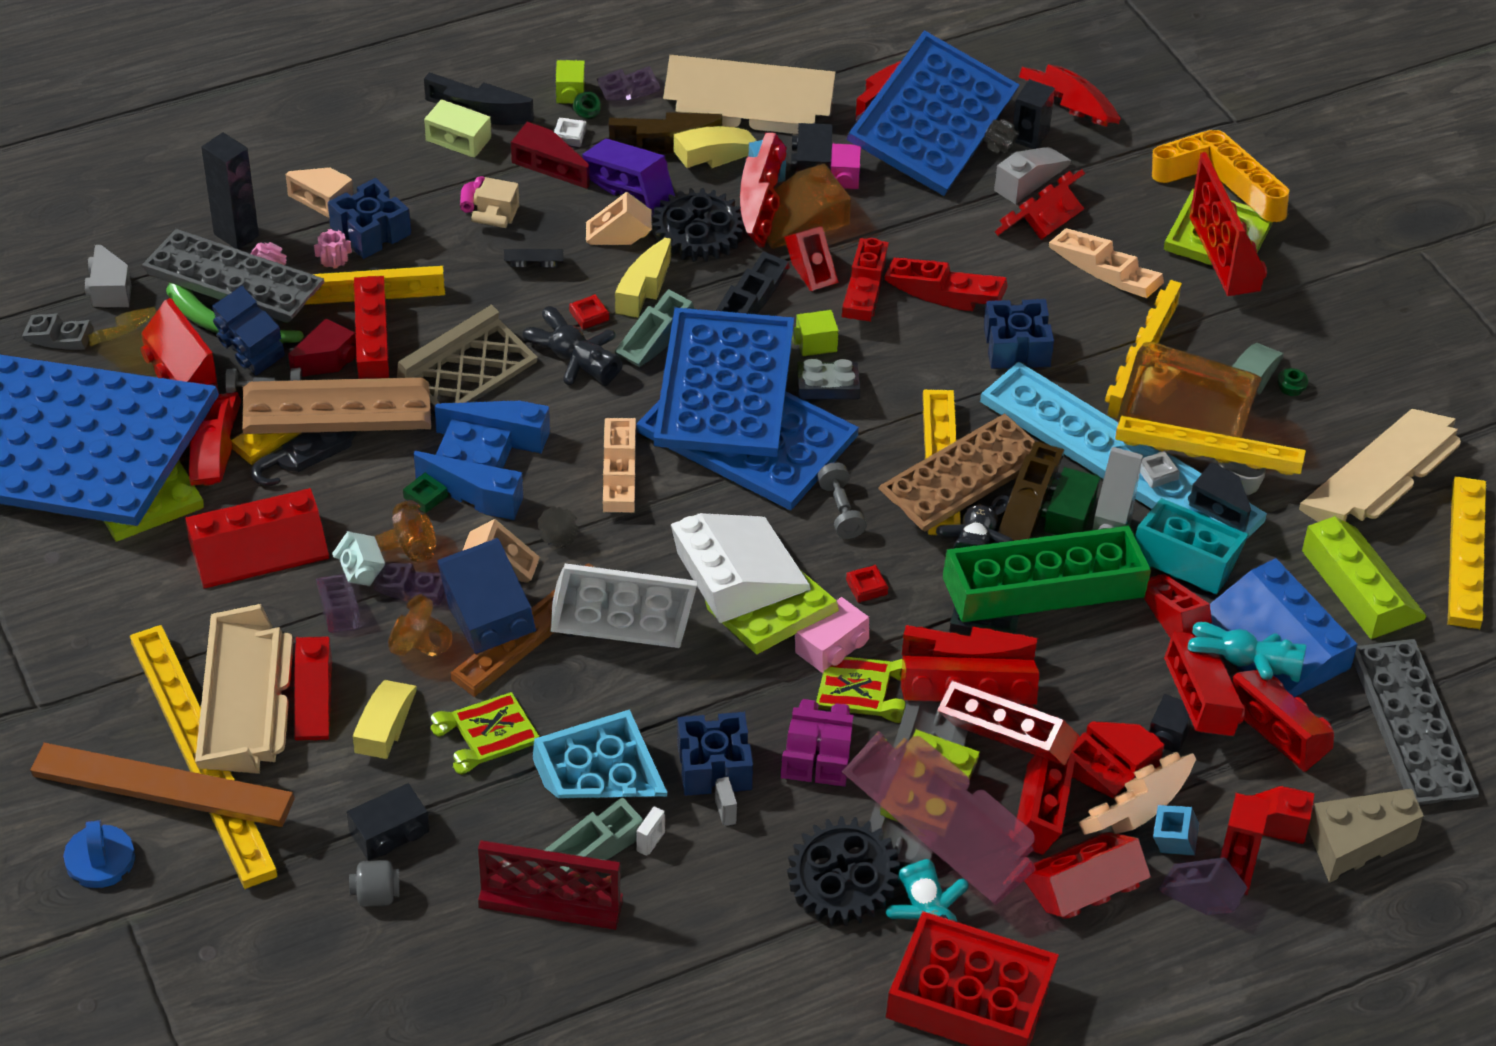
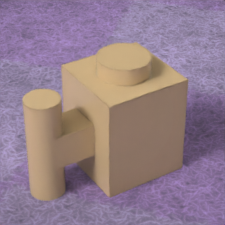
(496, 202)

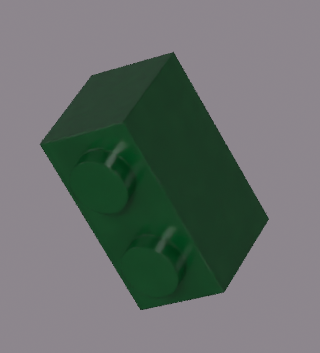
(1071, 502)

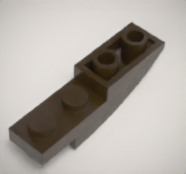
(658, 134)
(1031, 491)

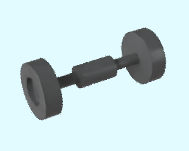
(233, 384)
(849, 523)

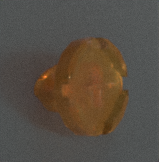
(410, 532)
(415, 627)

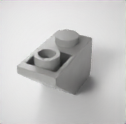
(108, 279)

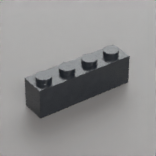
(230, 190)

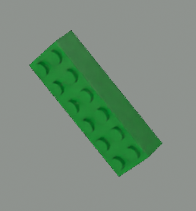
(1045, 573)

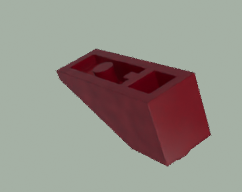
(548, 154)

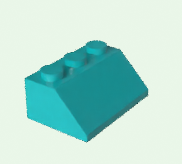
(1189, 545)

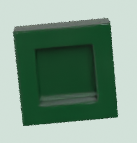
(426, 492)

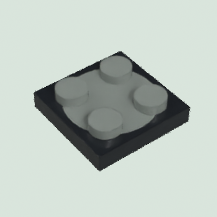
(828, 379)

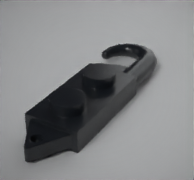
(302, 453)

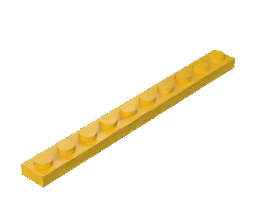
(183, 716)

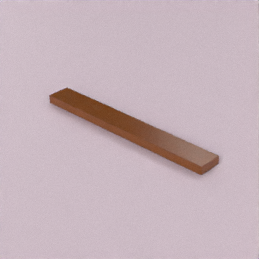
(163, 784)

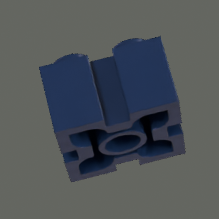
(369, 218)
(247, 331)
(1018, 333)
(714, 752)

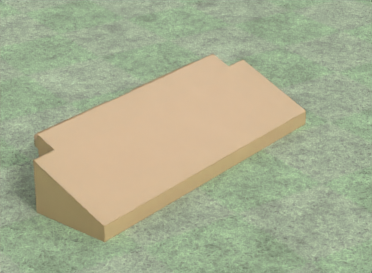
(765, 94)
(1385, 468)
(242, 687)

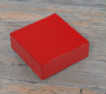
(589, 311)
(867, 583)

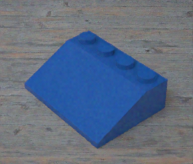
(1275, 602)

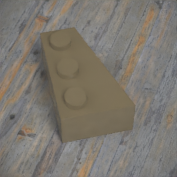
(1363, 827)

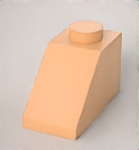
(317, 187)
(620, 222)
(520, 556)

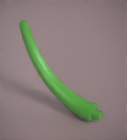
(202, 316)

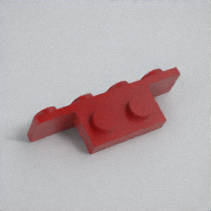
(1050, 210)

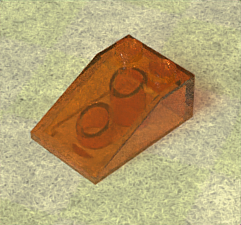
(807, 202)

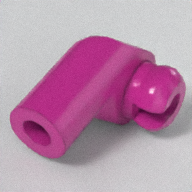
(467, 194)

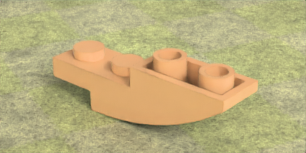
(1143, 796)

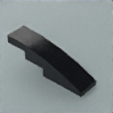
(755, 286)

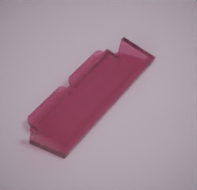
(932, 802)

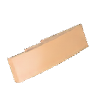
(1100, 260)
(619, 465)

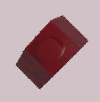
(324, 349)

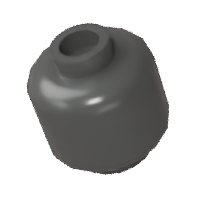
(374, 883)

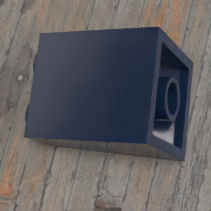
(485, 596)

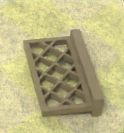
(457, 340)

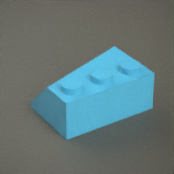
(598, 760)

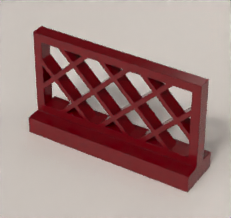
(555, 899)

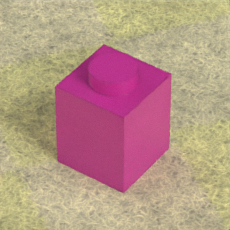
(846, 164)

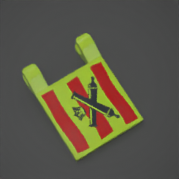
(862, 687)
(489, 729)

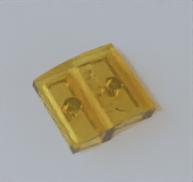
(125, 323)

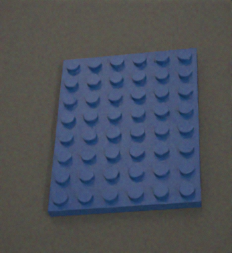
(92, 437)

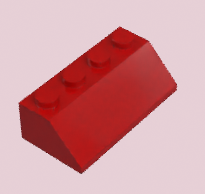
(257, 538)

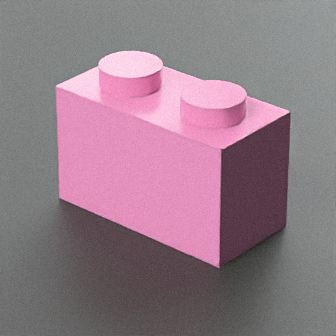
(833, 637)

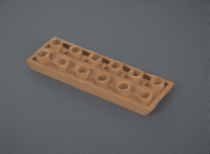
(336, 405)
(960, 473)

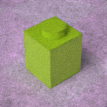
(569, 80)
(816, 333)

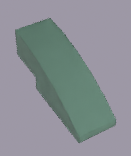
(652, 330)
(1260, 361)
(601, 835)

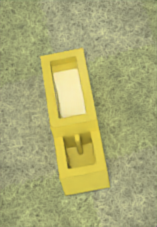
(712, 145)
(643, 279)
(383, 719)

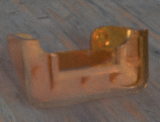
(1188, 391)

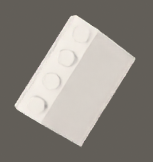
(736, 562)
(622, 605)

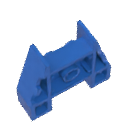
(477, 448)

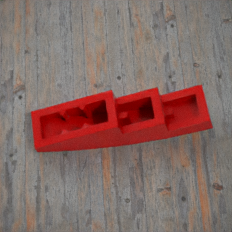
(1097, 766)

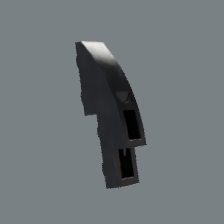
(498, 103)

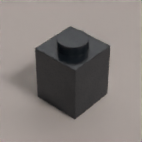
(1171, 723)

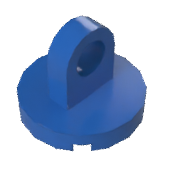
(99, 855)

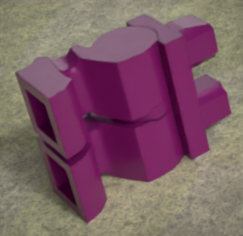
(822, 733)

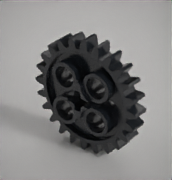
(698, 224)
(853, 896)

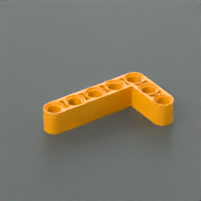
(1233, 165)

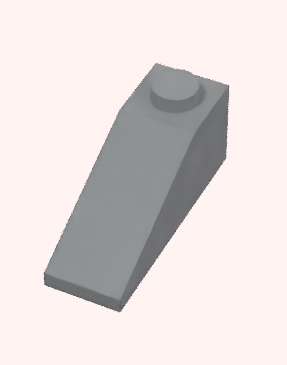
(1027, 171)
(1118, 490)

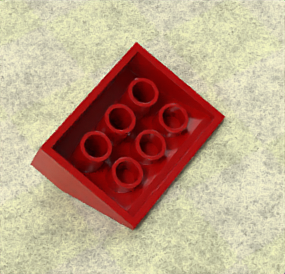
(1224, 234)
(970, 984)

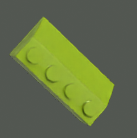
(1360, 578)

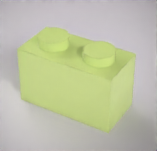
(457, 128)

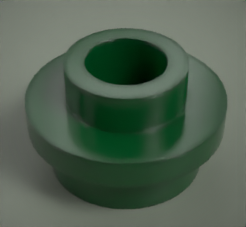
(590, 100)
(1292, 381)

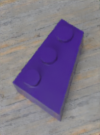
(631, 170)

